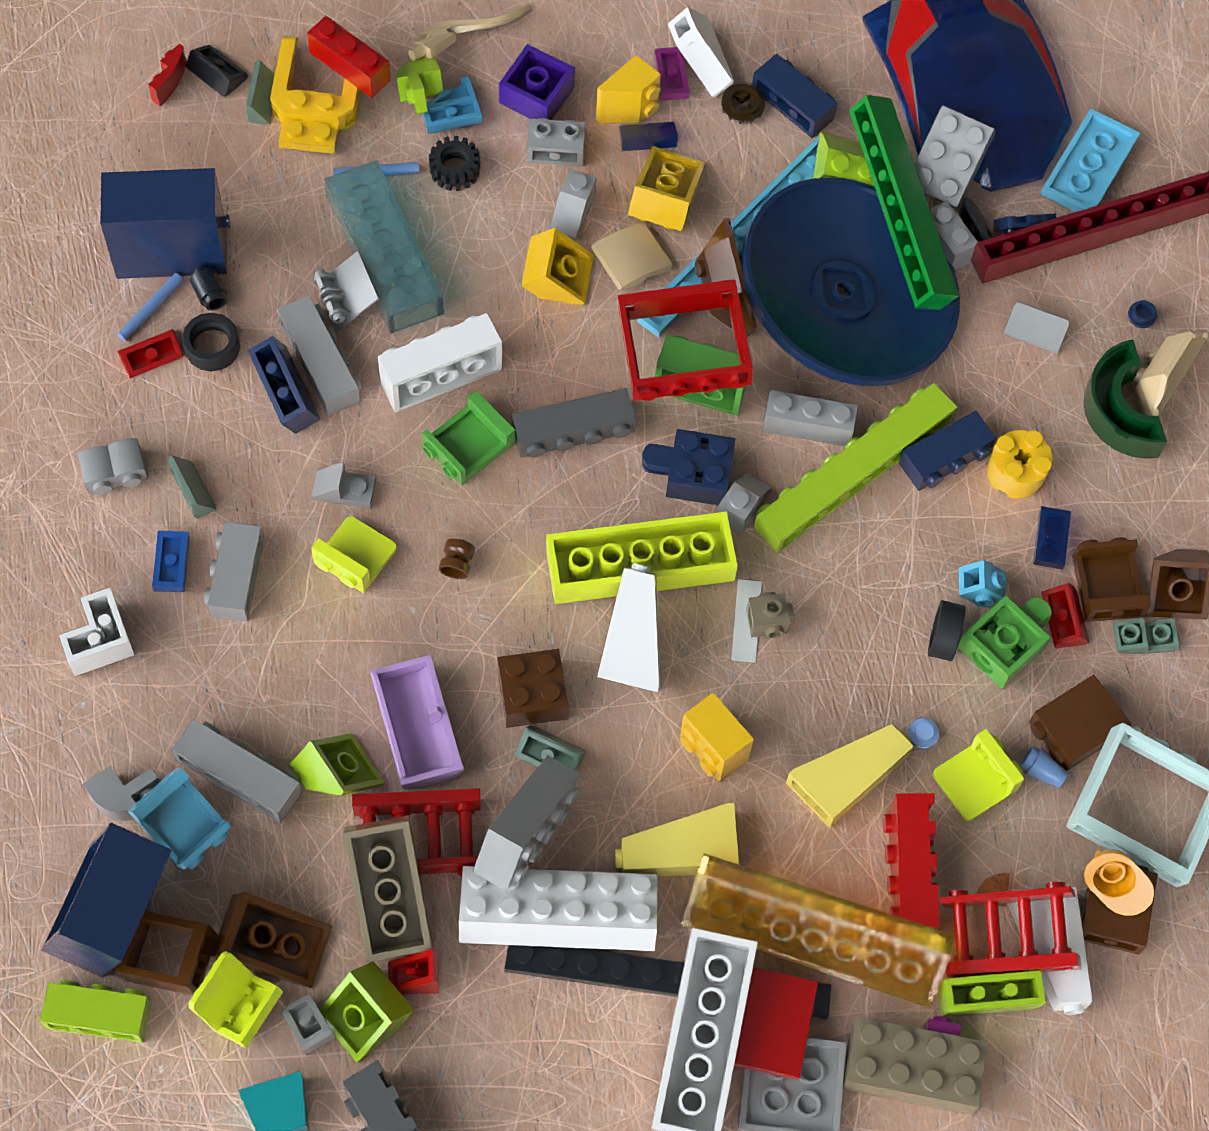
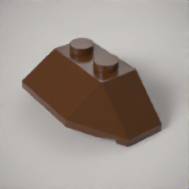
(721, 262)

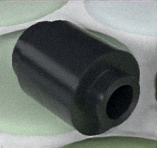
(209, 288)

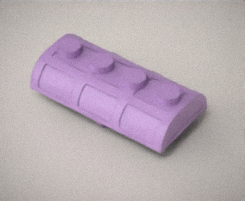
(417, 723)

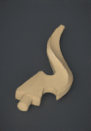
(443, 34)

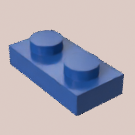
(170, 561)

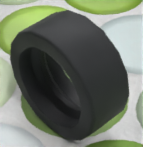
(209, 322)
(946, 630)

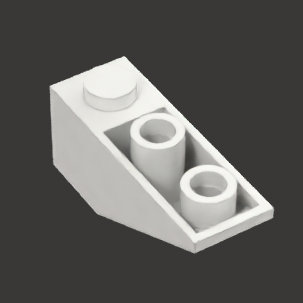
(702, 50)

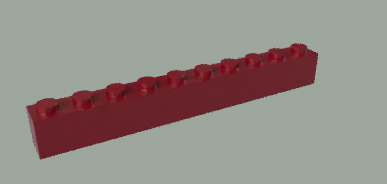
(1091, 228)

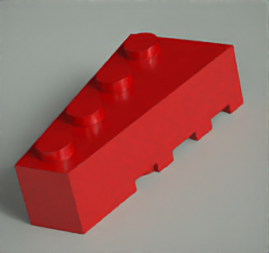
(911, 859)

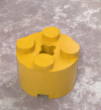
(1019, 463)

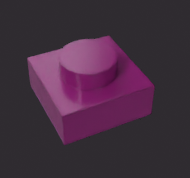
(943, 1025)

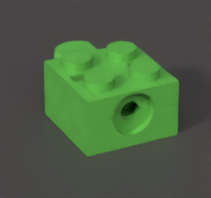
(1010, 638)

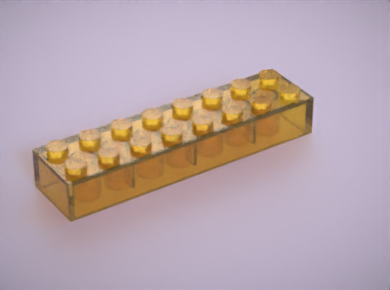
(819, 930)

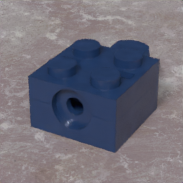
(695, 465)

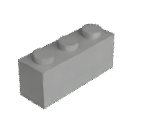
(809, 418)
(234, 571)

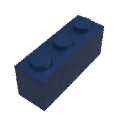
(795, 95)
(283, 385)
(947, 451)

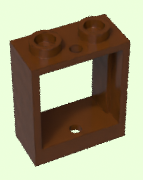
(194, 961)

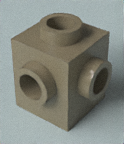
(769, 615)

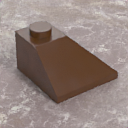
(1180, 585)

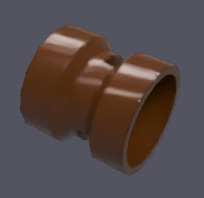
(457, 557)

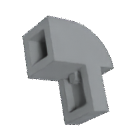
(116, 799)

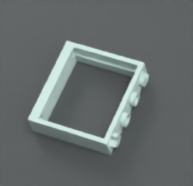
(1109, 838)

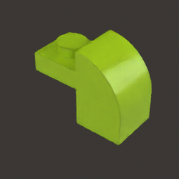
(417, 81)

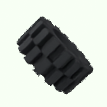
(454, 149)

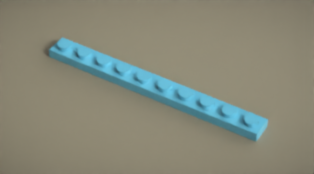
(798, 170)

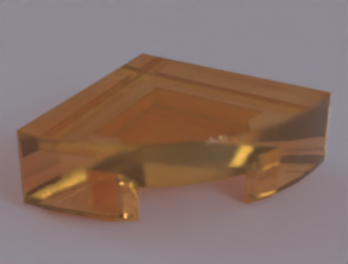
(995, 883)

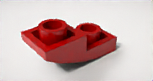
(173, 68)

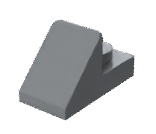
(344, 488)
(308, 1024)

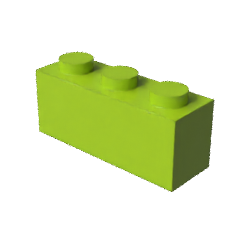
(991, 993)
(95, 1011)

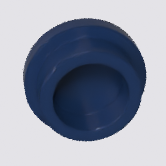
(1142, 314)

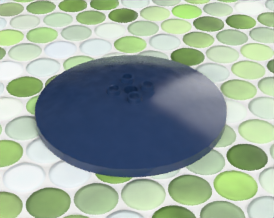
(828, 238)

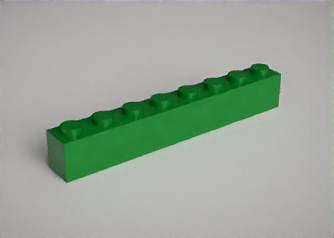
(903, 203)

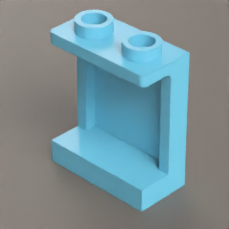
(180, 819)

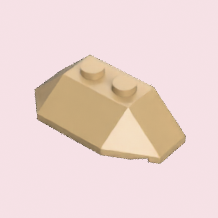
(1166, 370)

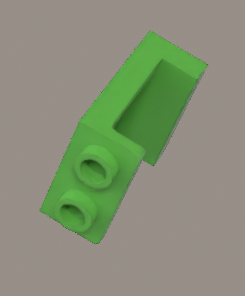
(469, 439)

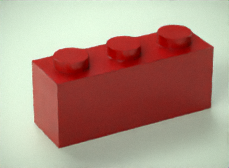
(349, 56)

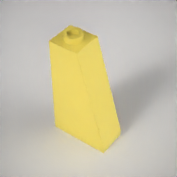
(849, 773)
(680, 844)

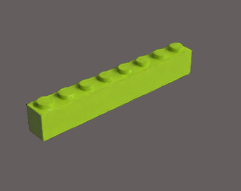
(853, 468)

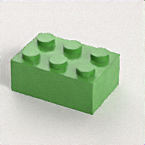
(684, 356)

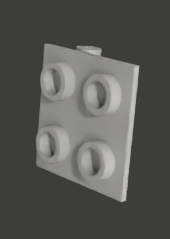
(346, 290)

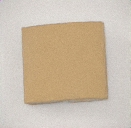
(631, 256)

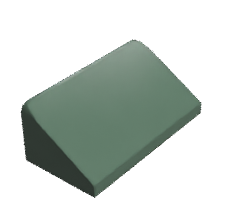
(258, 100)
(191, 486)
(537, 744)

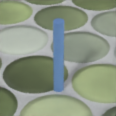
(389, 169)
(150, 307)

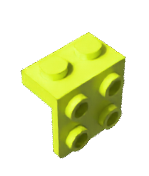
(354, 553)
(979, 776)
(234, 1000)

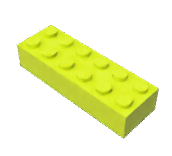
(678, 550)

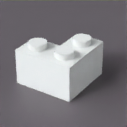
(100, 641)

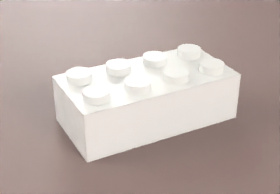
(440, 362)

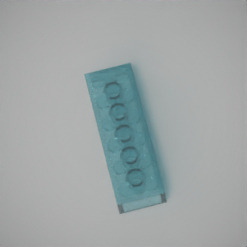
(387, 245)

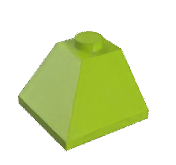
(336, 766)

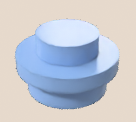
(923, 733)

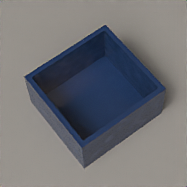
(163, 222)
(106, 900)

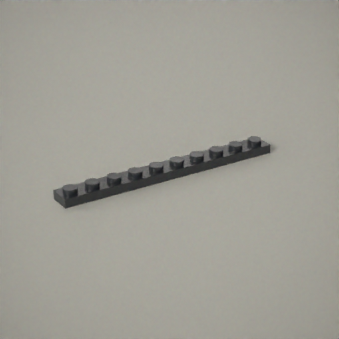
(616, 971)

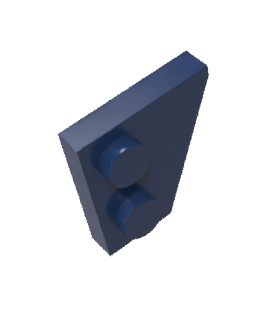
(1013, 223)

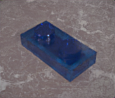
(1052, 537)

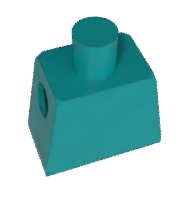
(277, 1104)

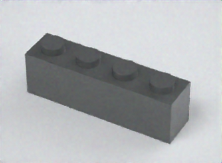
(573, 423)

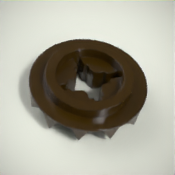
(741, 94)

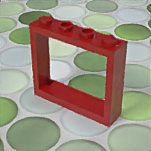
(684, 300)

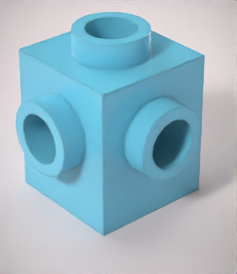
(982, 583)

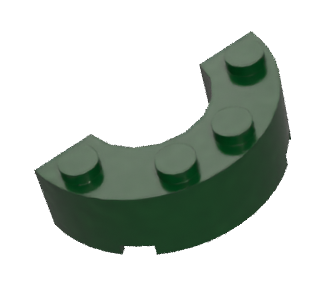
(1110, 414)

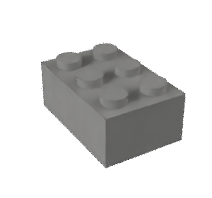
(952, 156)

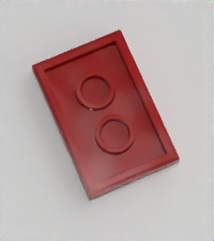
(775, 1023)

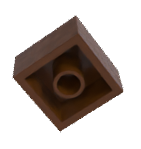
(532, 688)

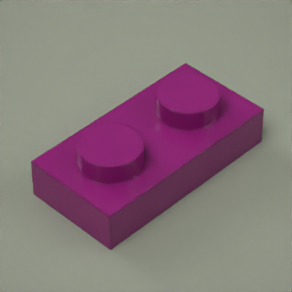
(673, 73)

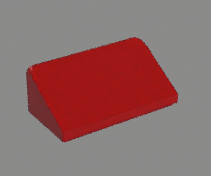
(150, 353)
(1066, 616)

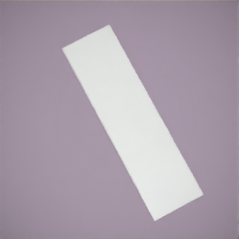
(744, 646)

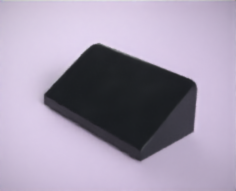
(215, 69)
(974, 220)

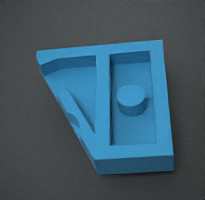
(453, 109)

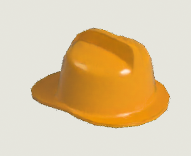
(1119, 882)

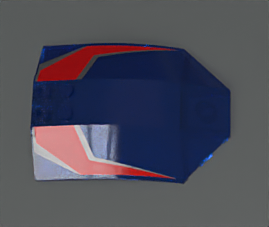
(983, 64)

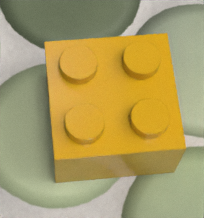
(715, 737)

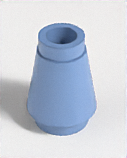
(1043, 767)

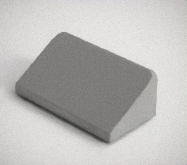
(1036, 327)

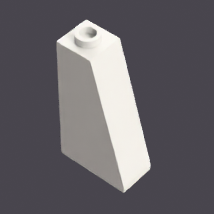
(633, 635)
(1069, 988)

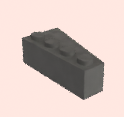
(376, 1101)

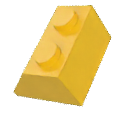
(629, 93)
(557, 268)

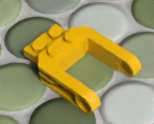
(308, 117)

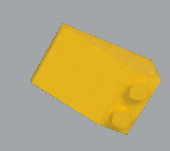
(666, 188)

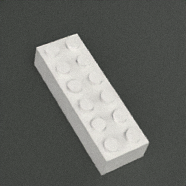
(561, 910)
(704, 1033)

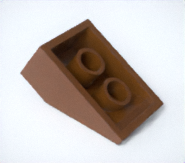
(272, 939)

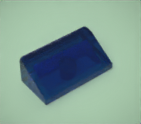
(648, 135)

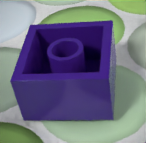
(536, 84)

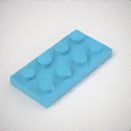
(1090, 162)

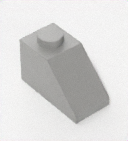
(574, 203)
(743, 501)

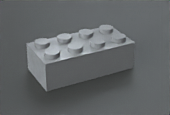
(527, 823)

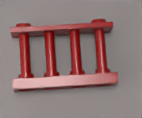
(433, 805)
(1028, 959)

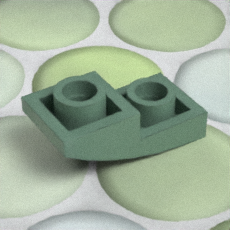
(1146, 637)

